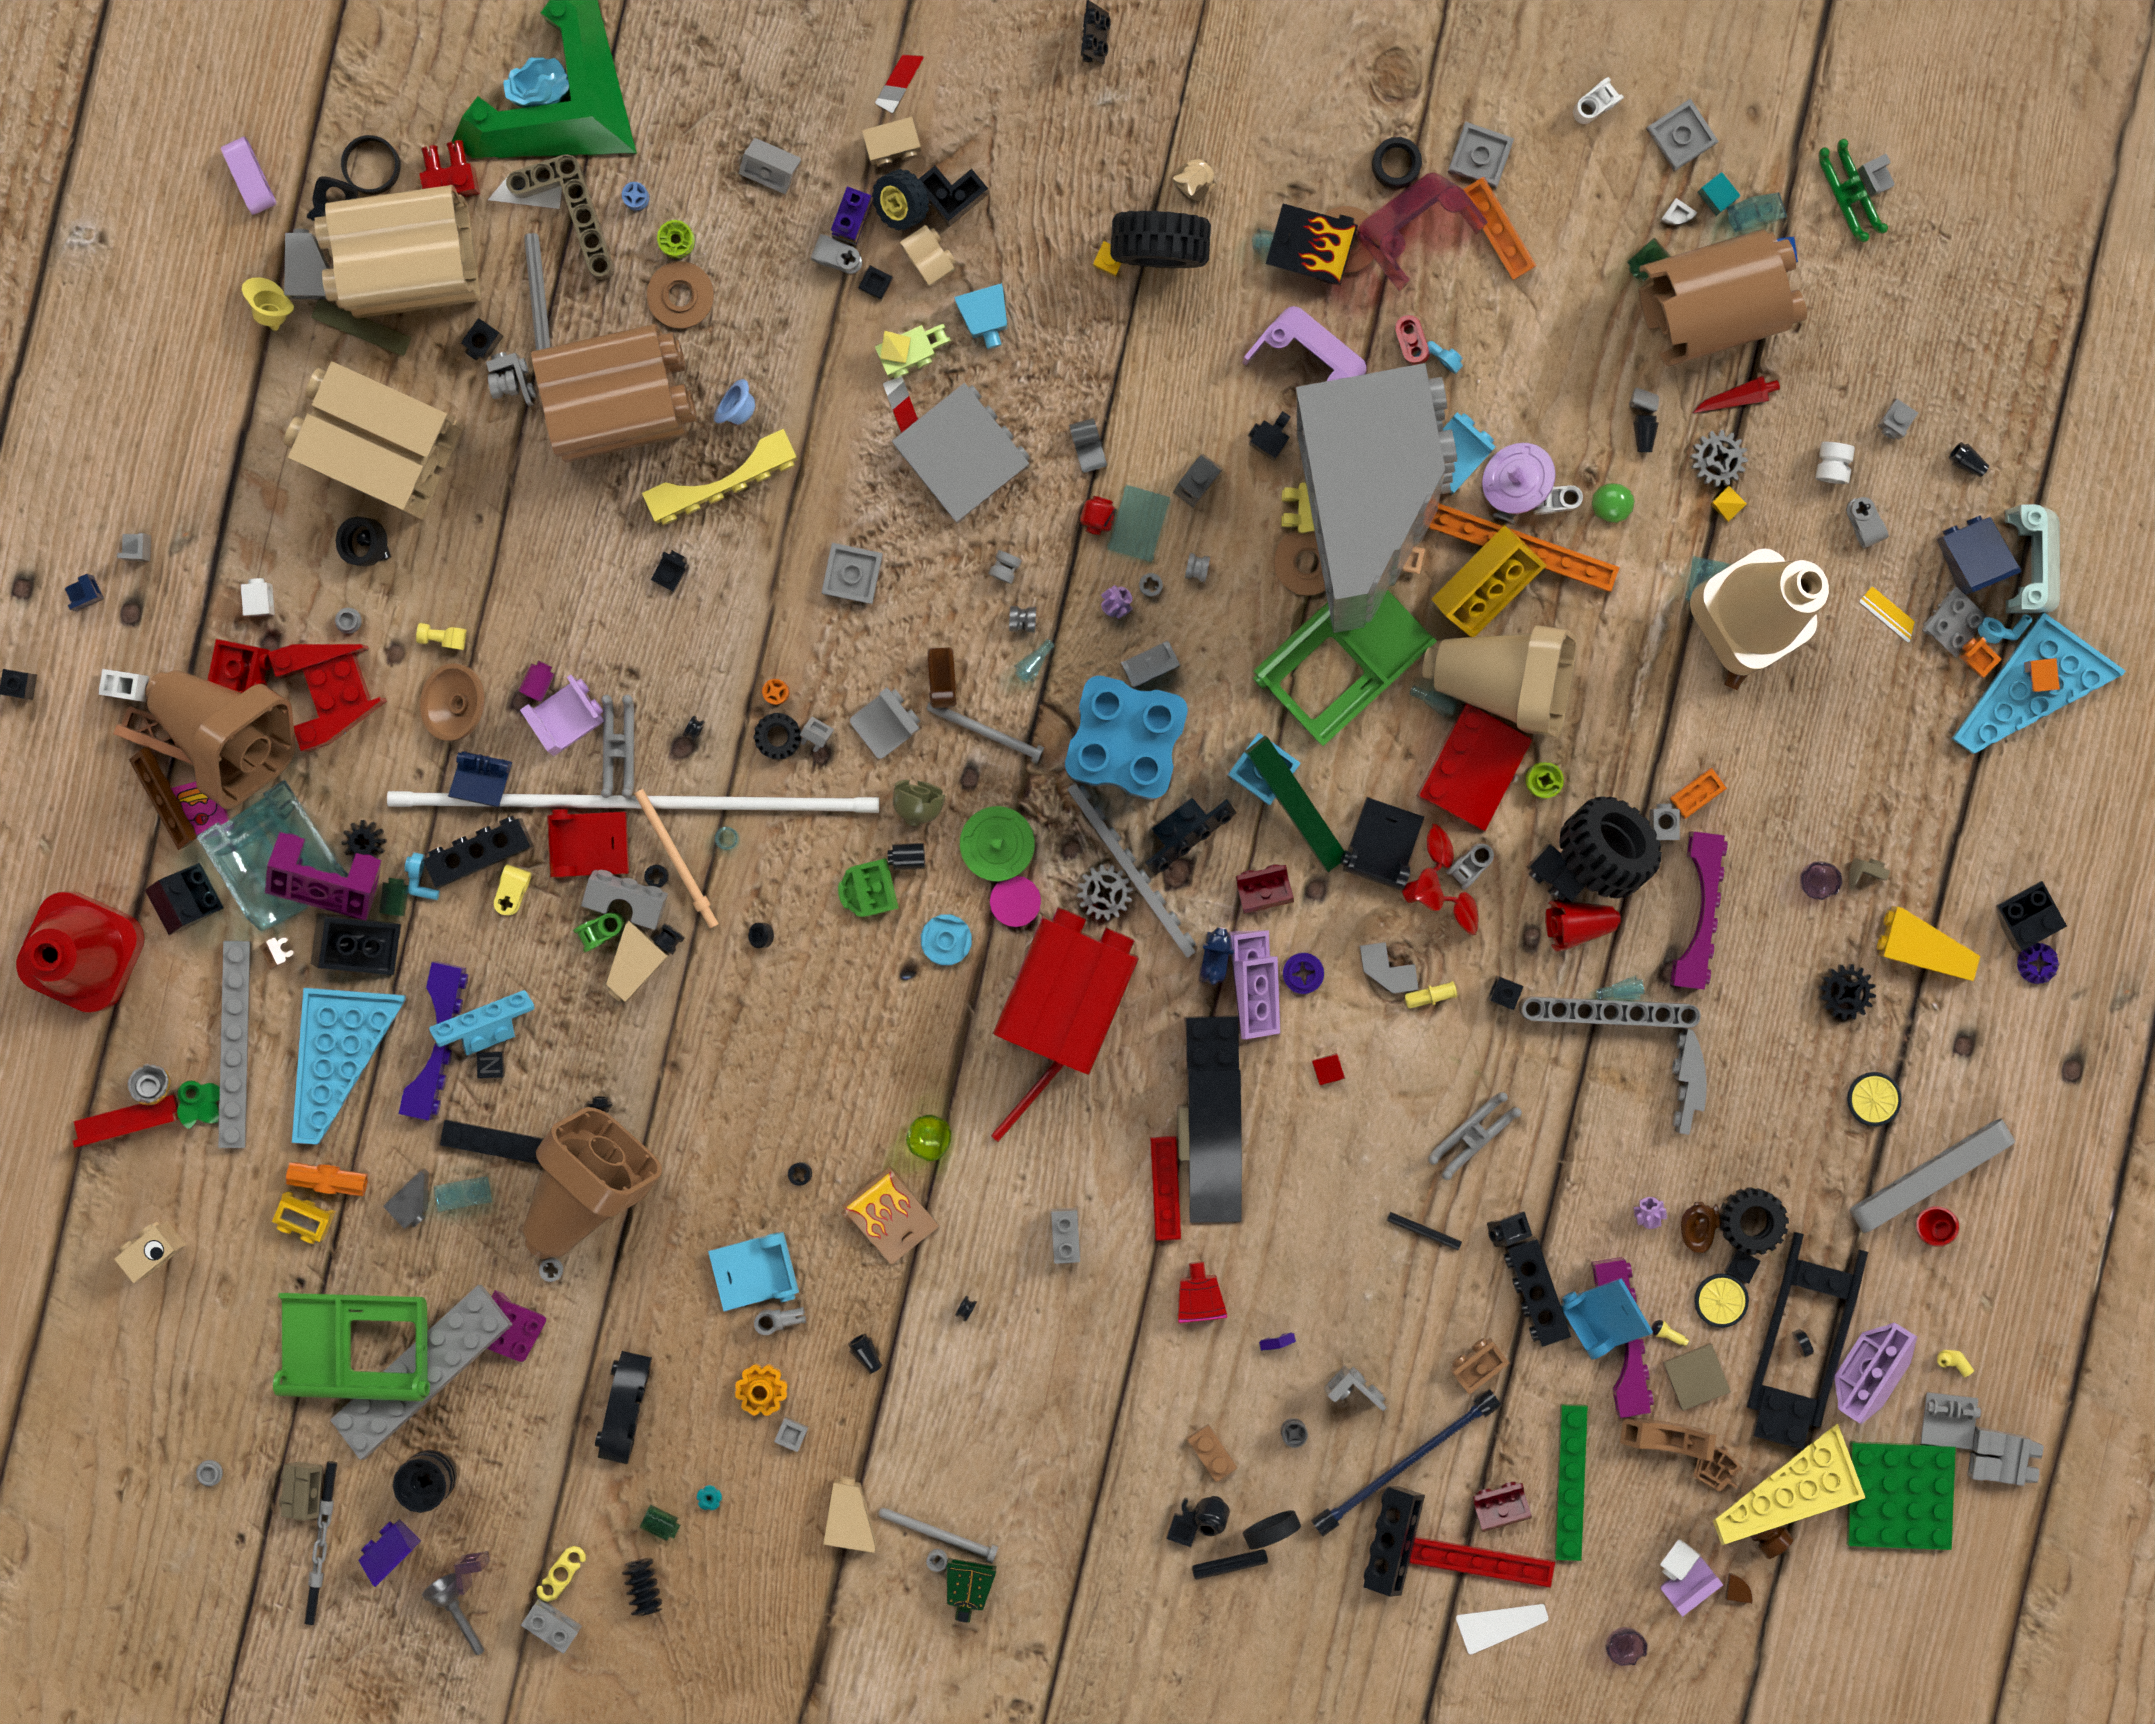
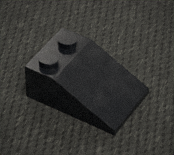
(355, 944)

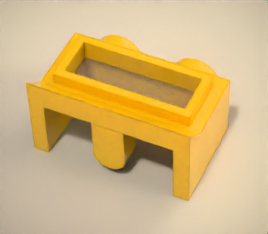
(302, 1218)

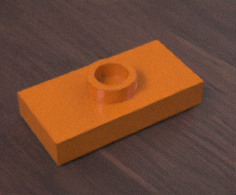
(1698, 793)

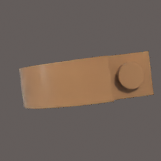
(1668, 1436)

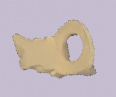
(1193, 176)

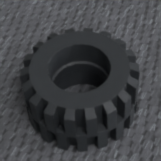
(1774, 1227)

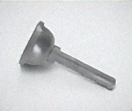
(445, 1594)

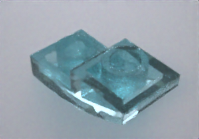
(462, 1194)

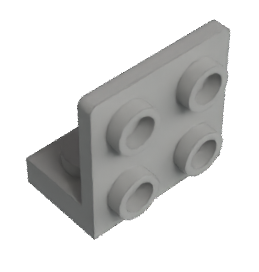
(1340, 1387)

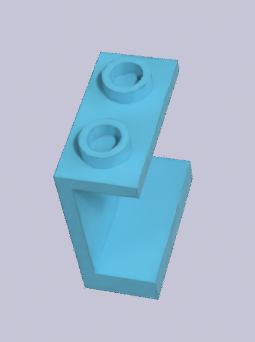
(1470, 446)

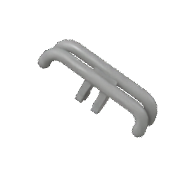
(618, 746)
(1473, 1134)

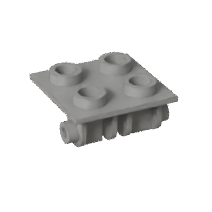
(1954, 621)
(1949, 1420)

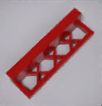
(125, 1121)

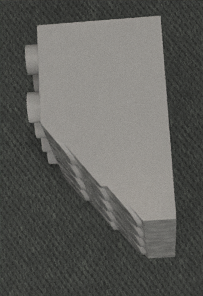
(1372, 479)

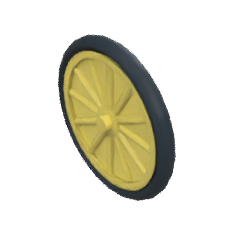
(1874, 1099)
(1721, 1300)

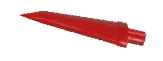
(1747, 393)

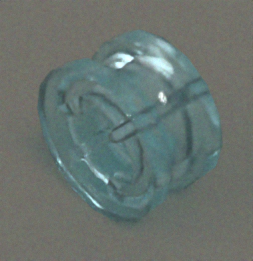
(725, 846)

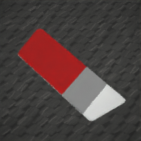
(898, 81)
(900, 403)

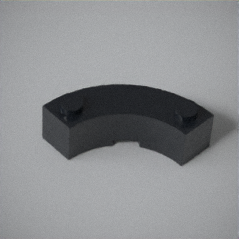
(622, 1411)

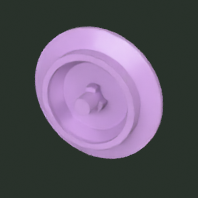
(1518, 478)

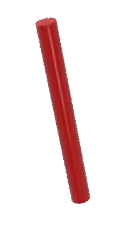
(1026, 1101)

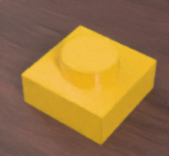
(1104, 260)

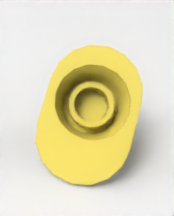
(267, 302)

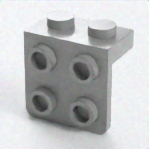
(885, 723)

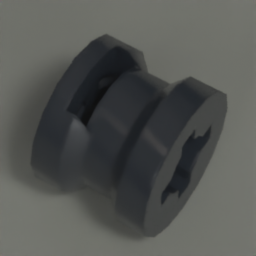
(666, 940)

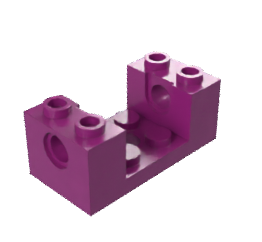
(320, 889)

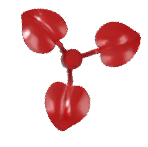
(1427, 887)

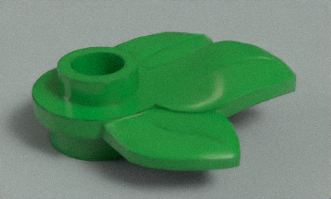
(201, 1106)

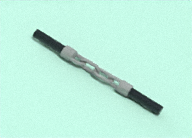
(316, 1576)

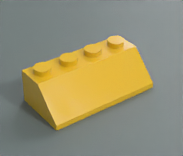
(1488, 582)

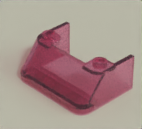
(1380, 230)

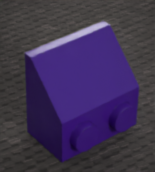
(388, 1551)

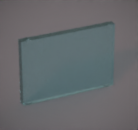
(1138, 523)

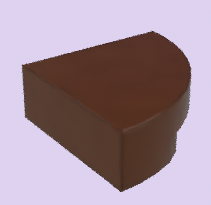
(1738, 1590)

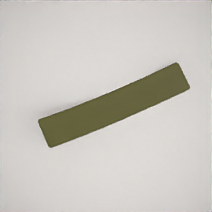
(361, 327)

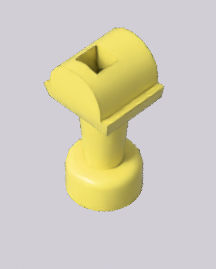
(450, 638)

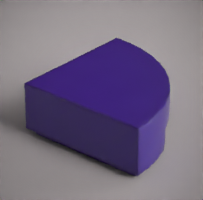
(1277, 1343)

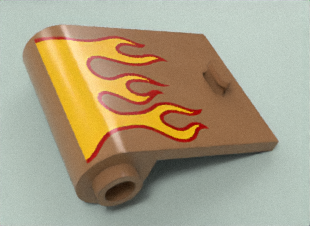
(887, 1213)

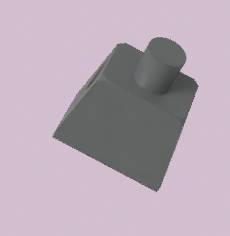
(1197, 480)

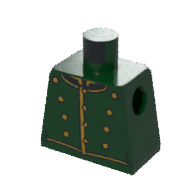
(968, 1586)

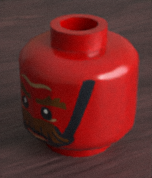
(1098, 515)

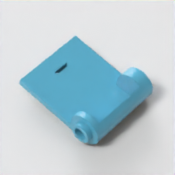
(757, 1271)

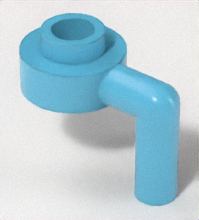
(1449, 359)
(1994, 630)
(415, 866)

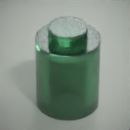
(393, 897)
(660, 1523)

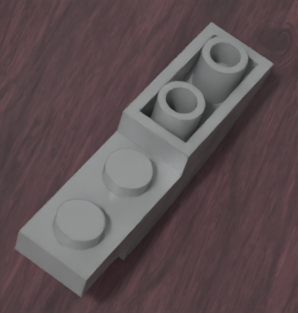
(1691, 1070)

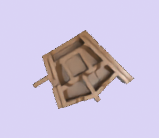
(1718, 1471)

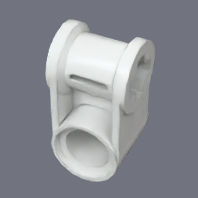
(1600, 99)
(1555, 502)

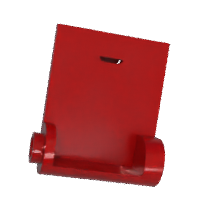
(585, 843)

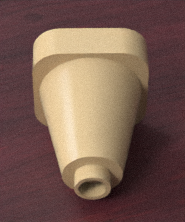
(1759, 609)
(1509, 675)

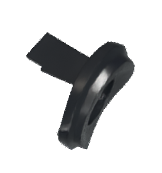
(319, 195)

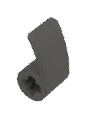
(1088, 445)

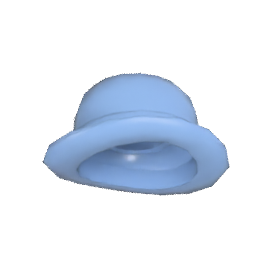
(736, 404)

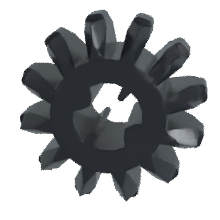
(368, 832)

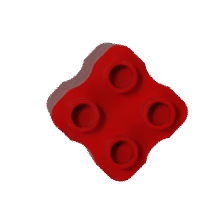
(1067, 991)

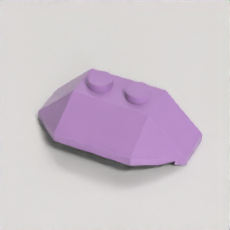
(1873, 1370)

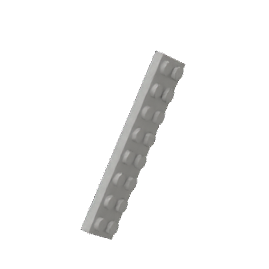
(450, 1348)

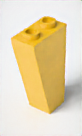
(1922, 945)

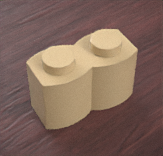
(928, 256)

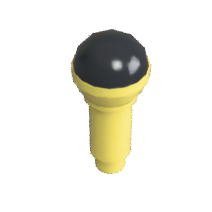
(1661, 1329)

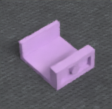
(564, 716)

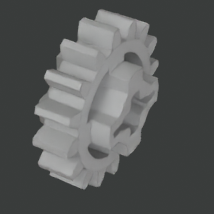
(1722, 469)
(1115, 886)

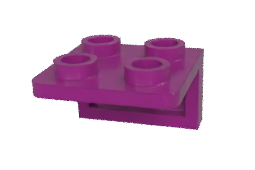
(521, 1336)

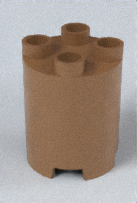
(1722, 295)

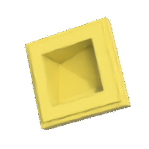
(895, 347)

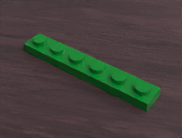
(1571, 1482)

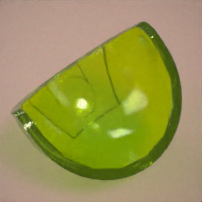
(929, 1137)

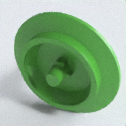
(997, 843)

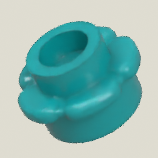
(715, 1494)

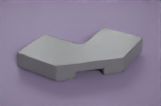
(1376, 965)

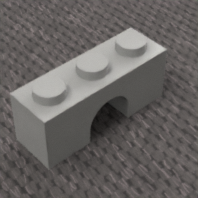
(646, 902)

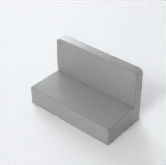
(769, 165)

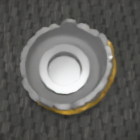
(149, 1084)

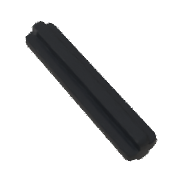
(1230, 1564)

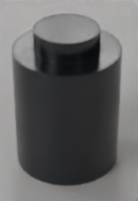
(907, 856)

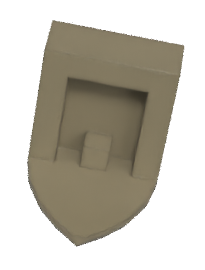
(1872, 868)

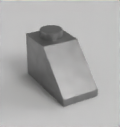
(410, 1201)

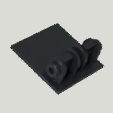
(1095, 30)

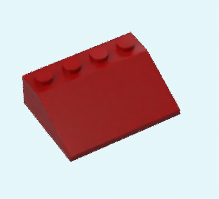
(1474, 767)

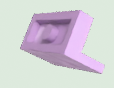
(1693, 1589)

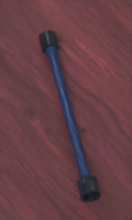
(1328, 1520)

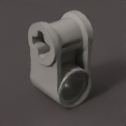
(832, 253)
(1868, 524)
(1470, 866)

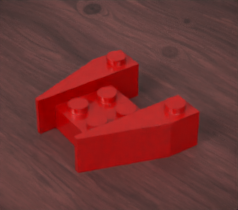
(334, 685)

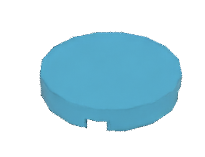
(946, 939)

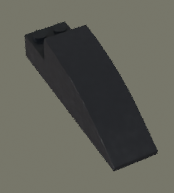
(1214, 1118)

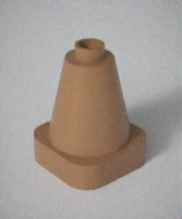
(228, 735)
(587, 1177)

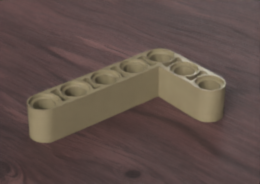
(576, 206)

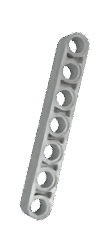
(1621, 1016)
(1932, 1175)

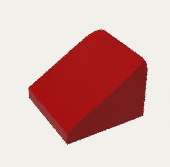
(1328, 1069)

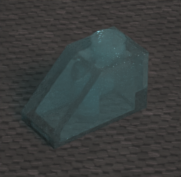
(1756, 212)

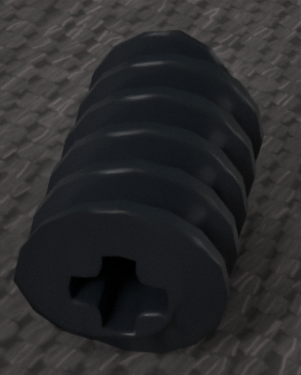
(642, 1587)

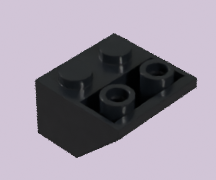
(184, 898)
(2029, 917)

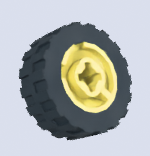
(900, 199)

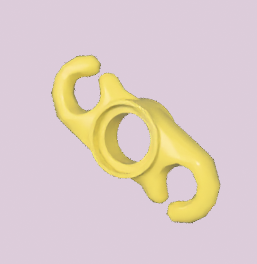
(559, 1586)

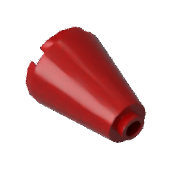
(1578, 922)

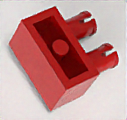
(459, 174)

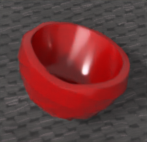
(1937, 1226)

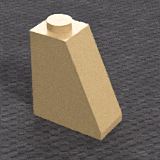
(634, 962)
(849, 1518)

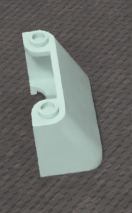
(2044, 529)

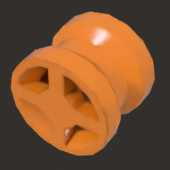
(773, 688)

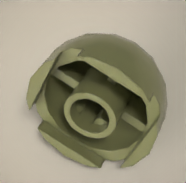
(917, 803)

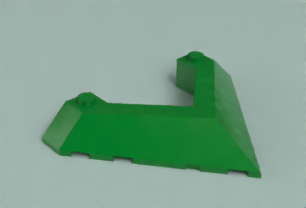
(588, 124)

